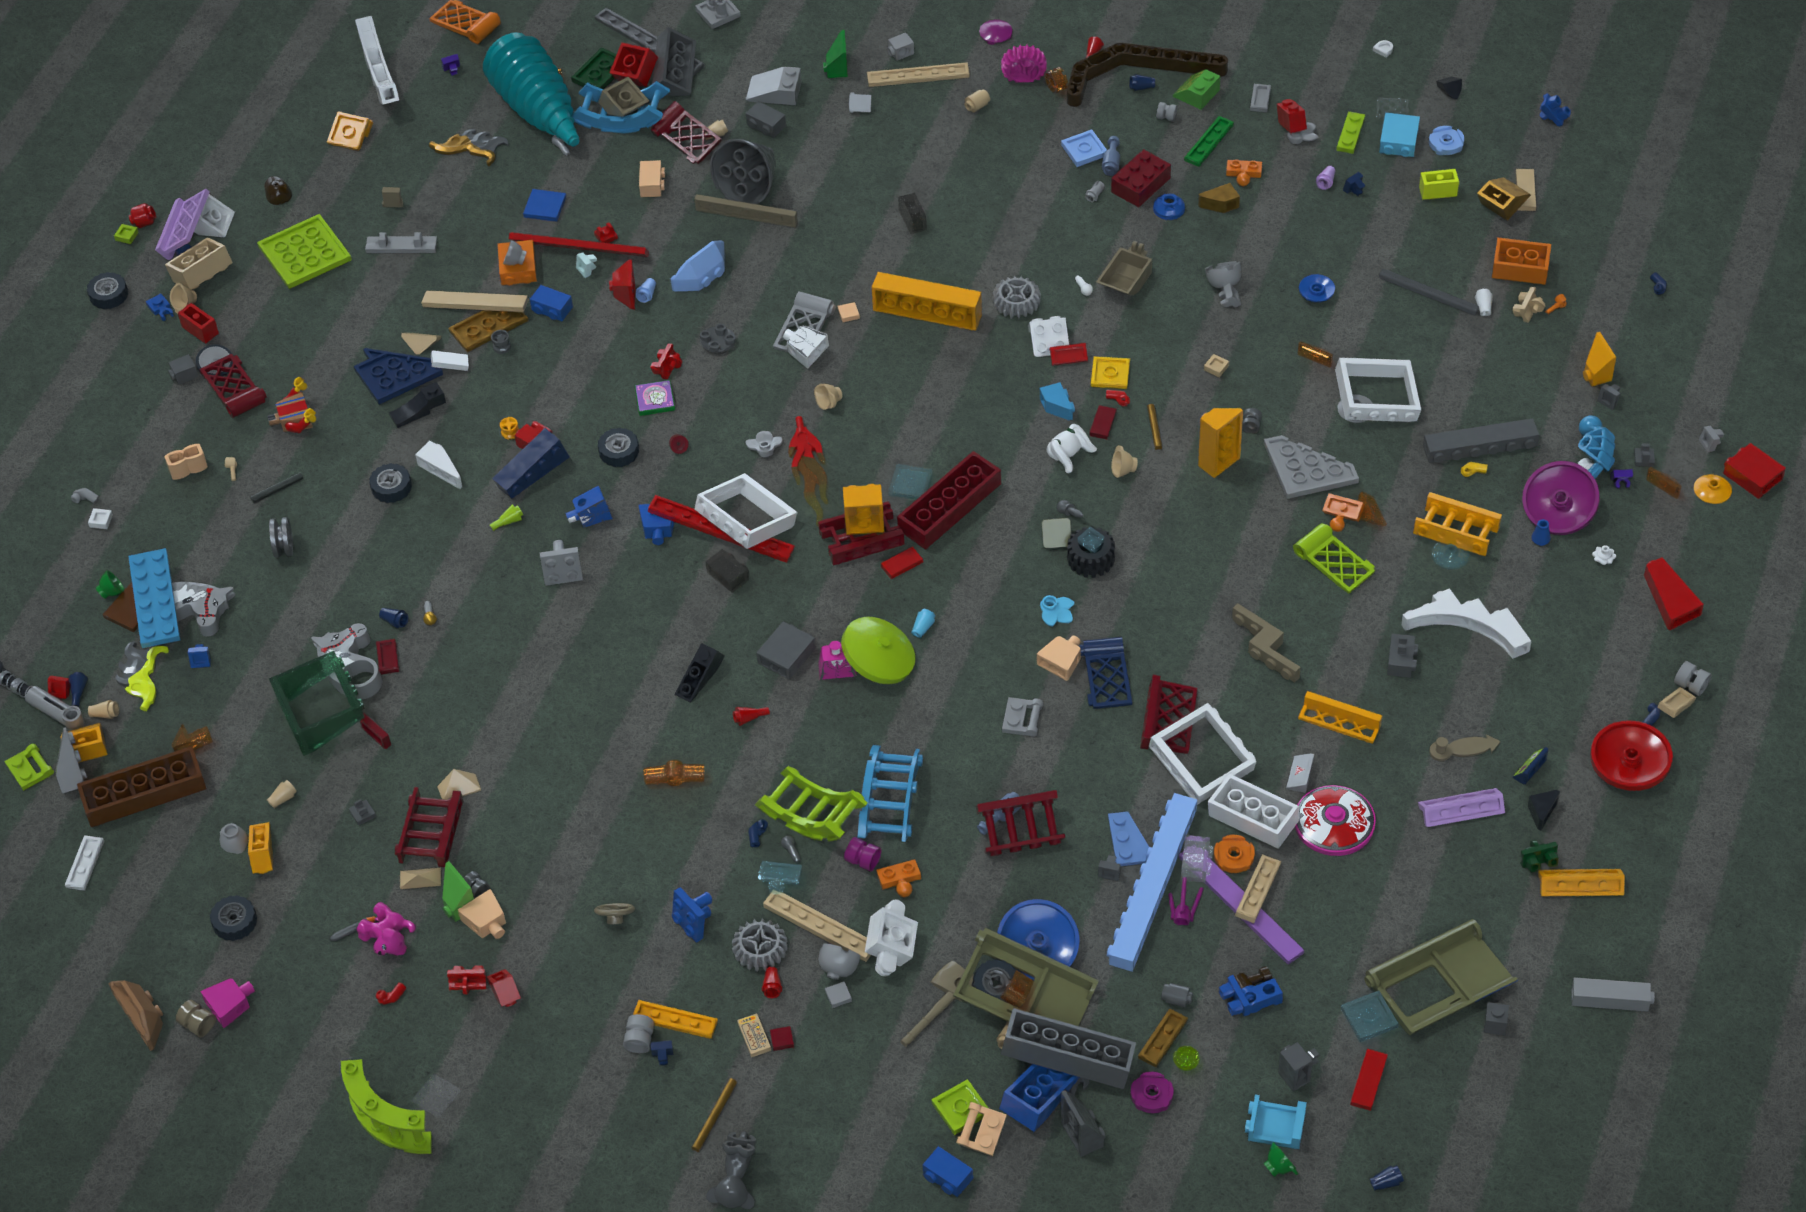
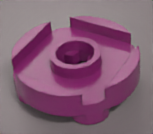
(1155, 1103)

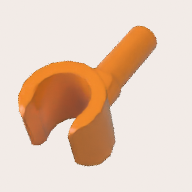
(1560, 303)

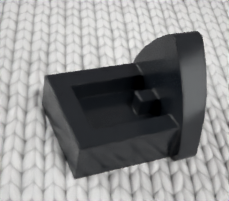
(1451, 86)

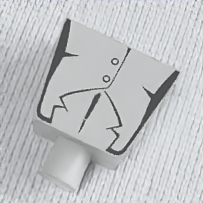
(806, 344)

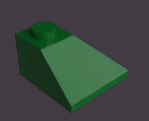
(836, 58)

